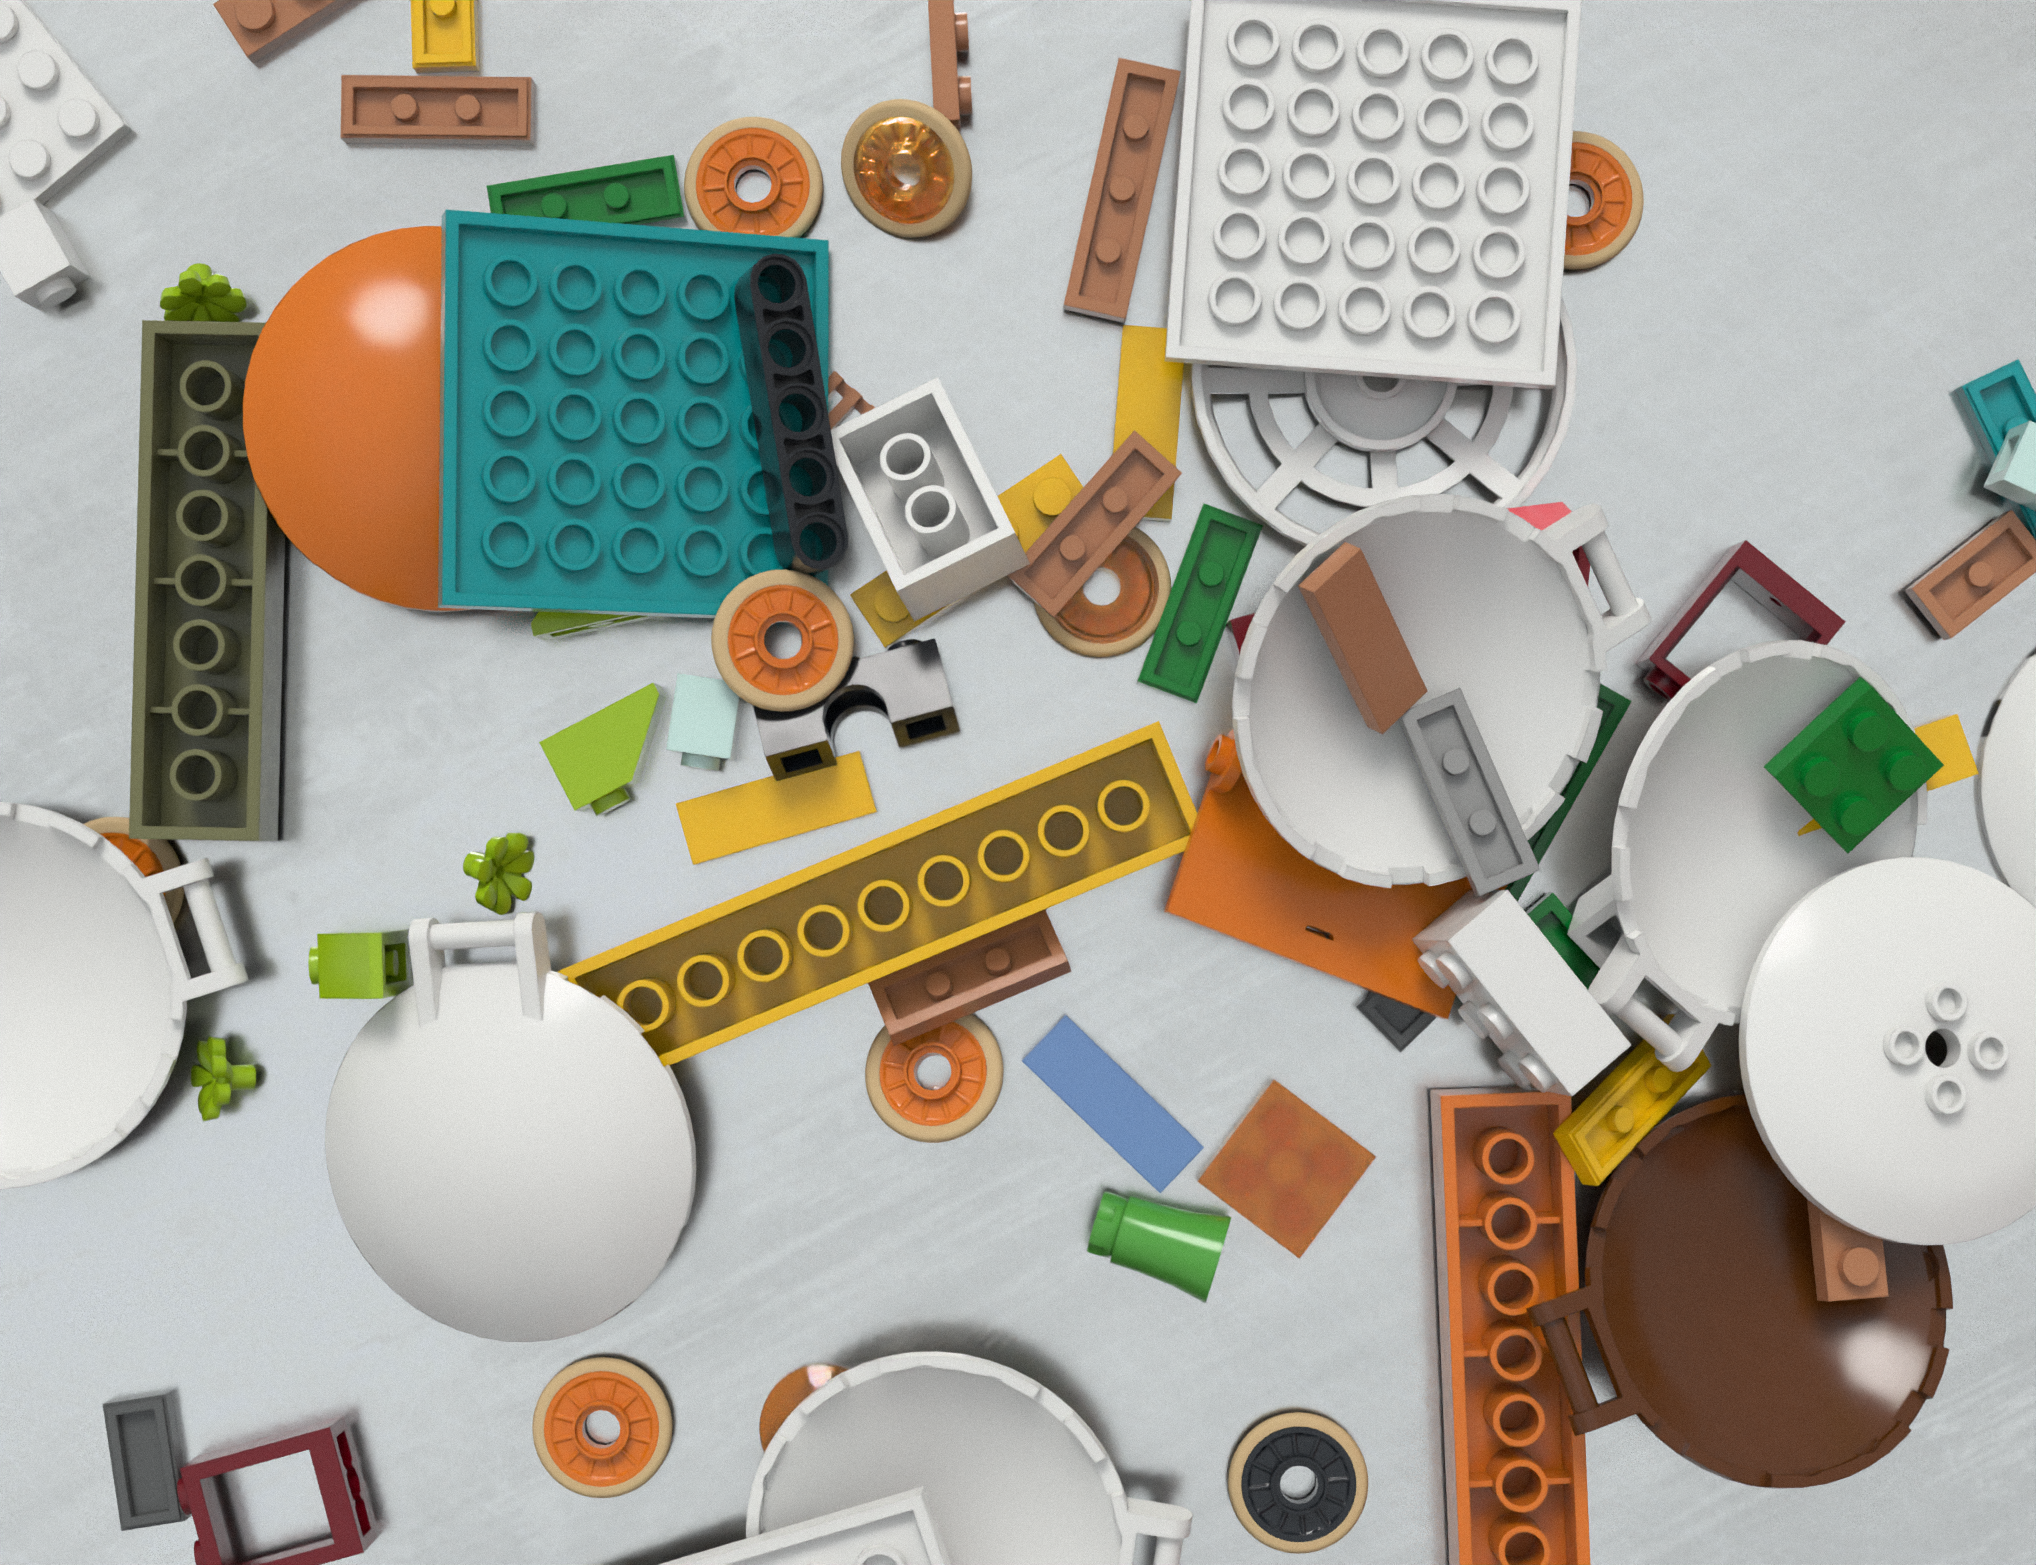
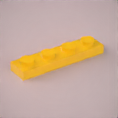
(1030, 509)

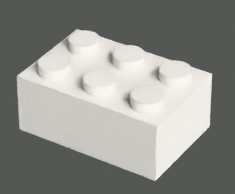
(926, 499)
(1519, 993)

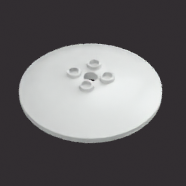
(1842, 1063)

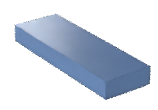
(1112, 1103)

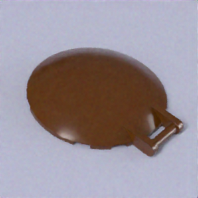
(1717, 1321)

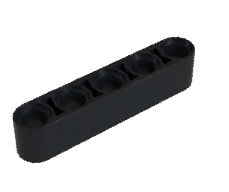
(803, 388)

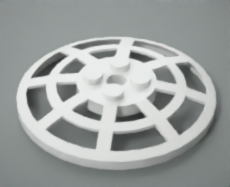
(1377, 425)

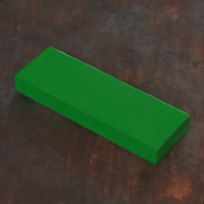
(621, 193)
(1199, 603)

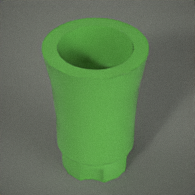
(1160, 1241)

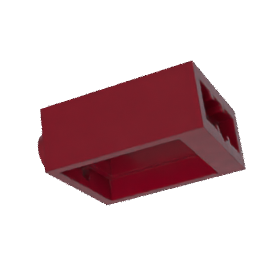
(1761, 580)
(337, 1481)

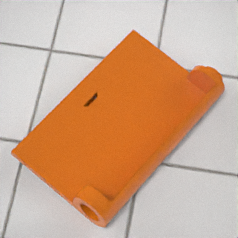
(1265, 893)

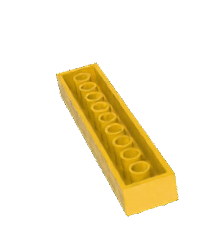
(899, 897)

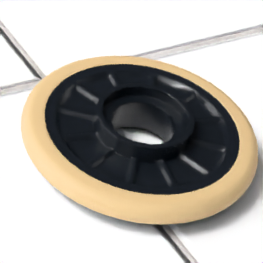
(1304, 1523)

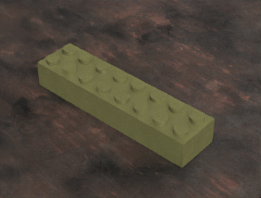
(203, 598)

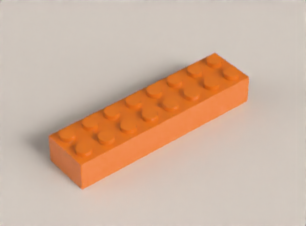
(1501, 1248)

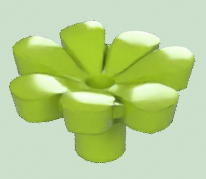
(202, 297)
(501, 871)
(218, 1077)

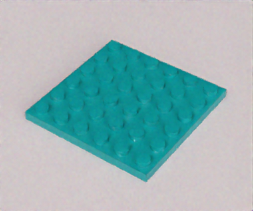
(605, 415)

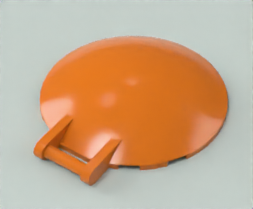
(350, 416)

